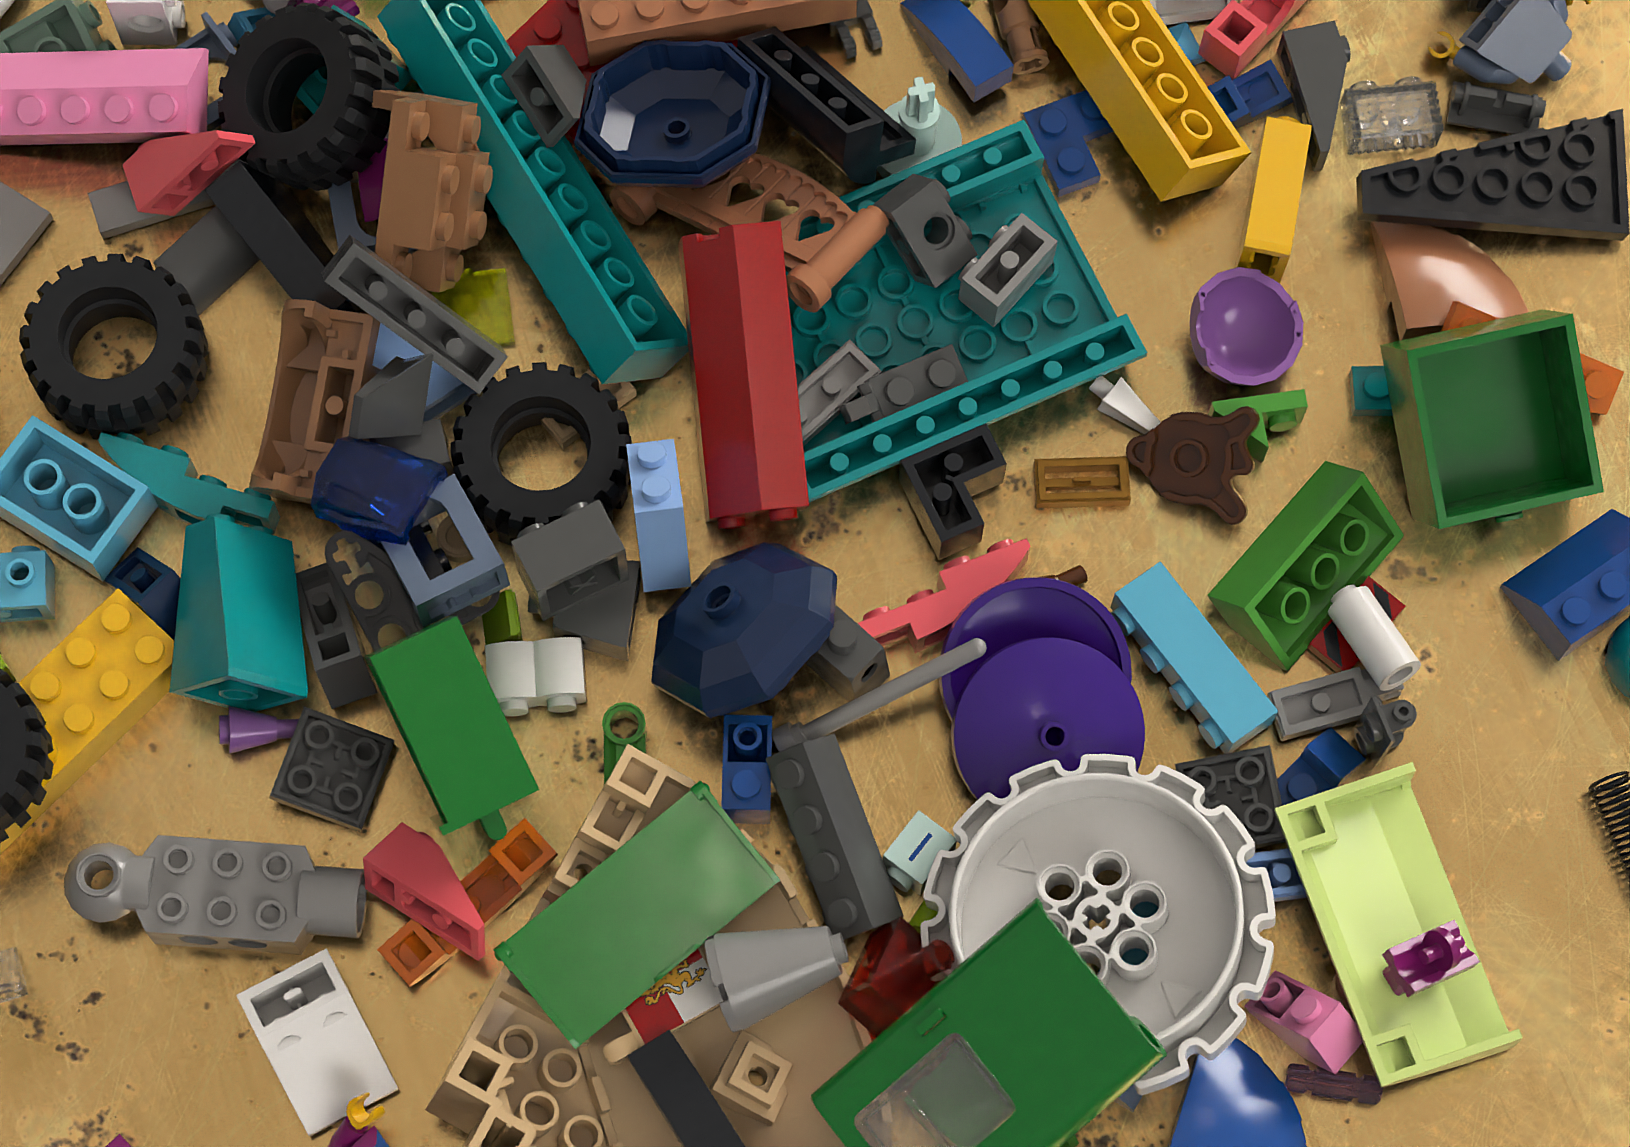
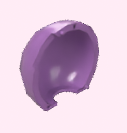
(1245, 327)

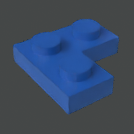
(1062, 136)

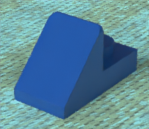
(1321, 767)

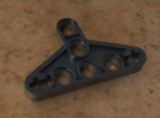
(396, 603)

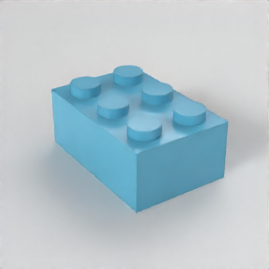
(71, 498)

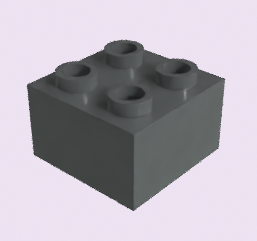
(570, 558)

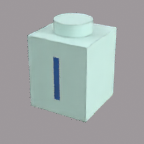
(914, 852)

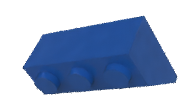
(1577, 585)

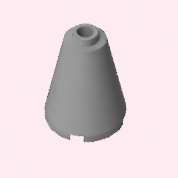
(771, 969)

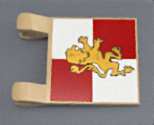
(669, 1004)

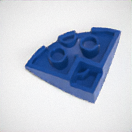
(1236, 1104)

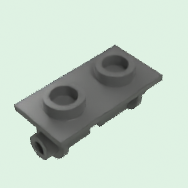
(1494, 109)
(1383, 727)

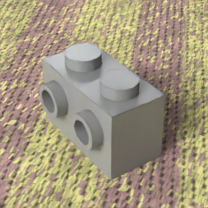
(1006, 269)

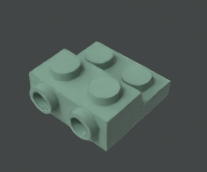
(57, 28)

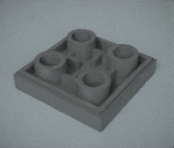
(332, 769)
(1246, 785)

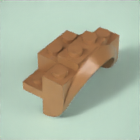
(431, 195)
(318, 371)

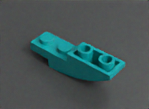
(177, 490)

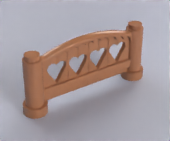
(812, 263)

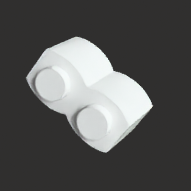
(537, 674)

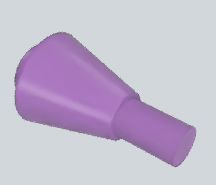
(250, 729)

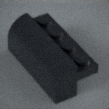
(826, 107)

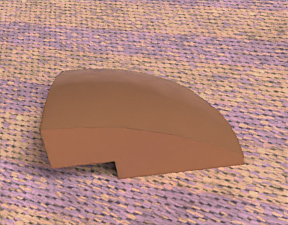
(1430, 269)

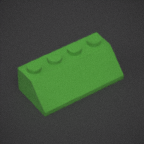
(1313, 548)

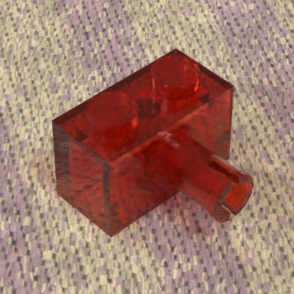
(892, 974)

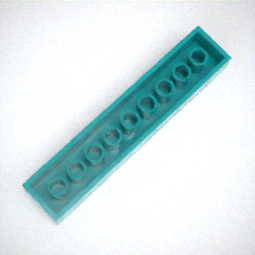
(543, 195)

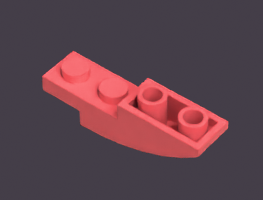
(931, 614)

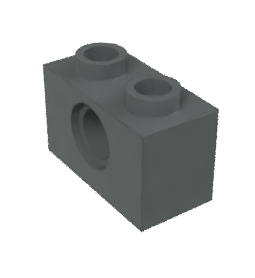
(946, 246)

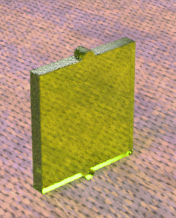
(483, 302)

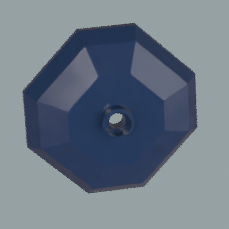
(673, 114)
(744, 629)

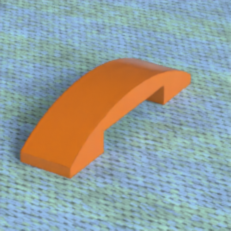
(491, 888)

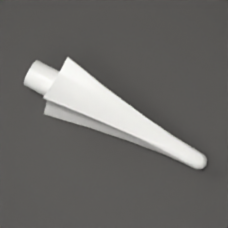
(1123, 404)

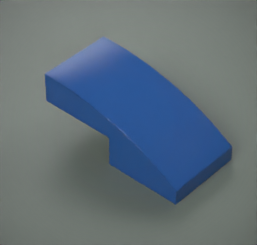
(1251, 94)

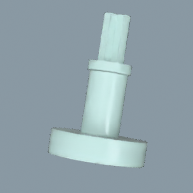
(927, 121)

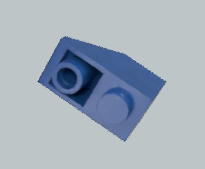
(745, 769)

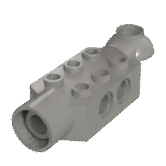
(220, 893)

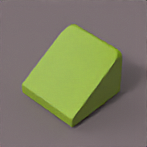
(503, 620)

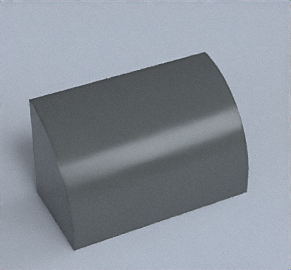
(208, 259)

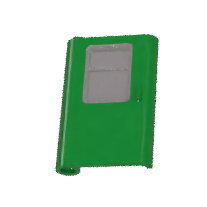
(1016, 1062)

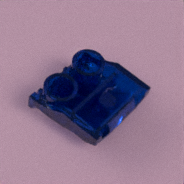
(374, 489)

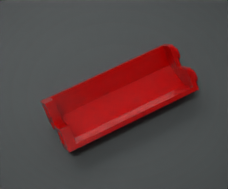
(743, 374)

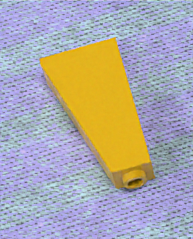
(1274, 197)

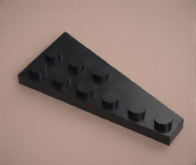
(1527, 182)

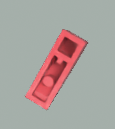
(176, 169)
(419, 881)

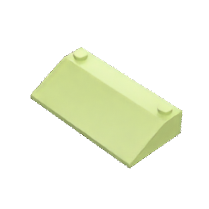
(1376, 886)

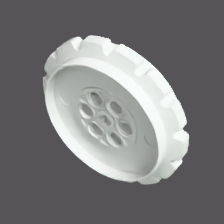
(1168, 852)

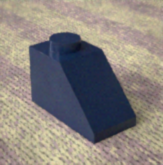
(150, 586)

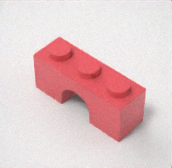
(1243, 32)

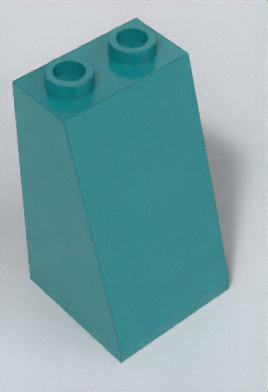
(238, 618)

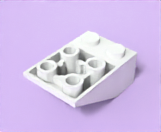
(316, 1041)

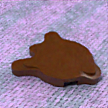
(1197, 457)

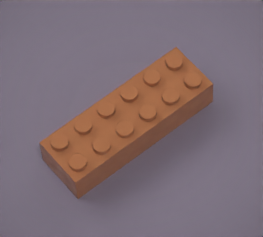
(621, 25)

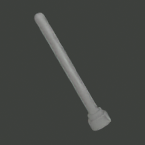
(791, 735)

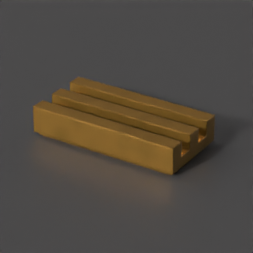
(1082, 499)

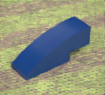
(960, 45)

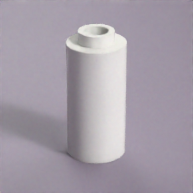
(1373, 637)

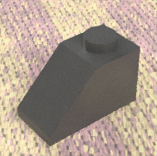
(547, 89)

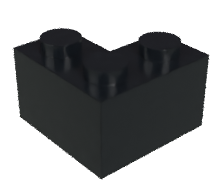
(942, 487)

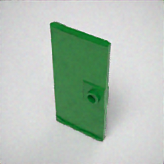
(637, 915)

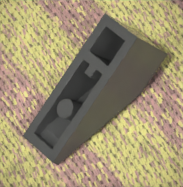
(1314, 72)
(333, 638)

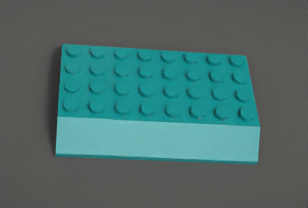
(1042, 347)

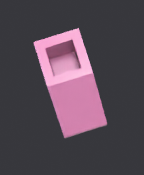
(1307, 1021)

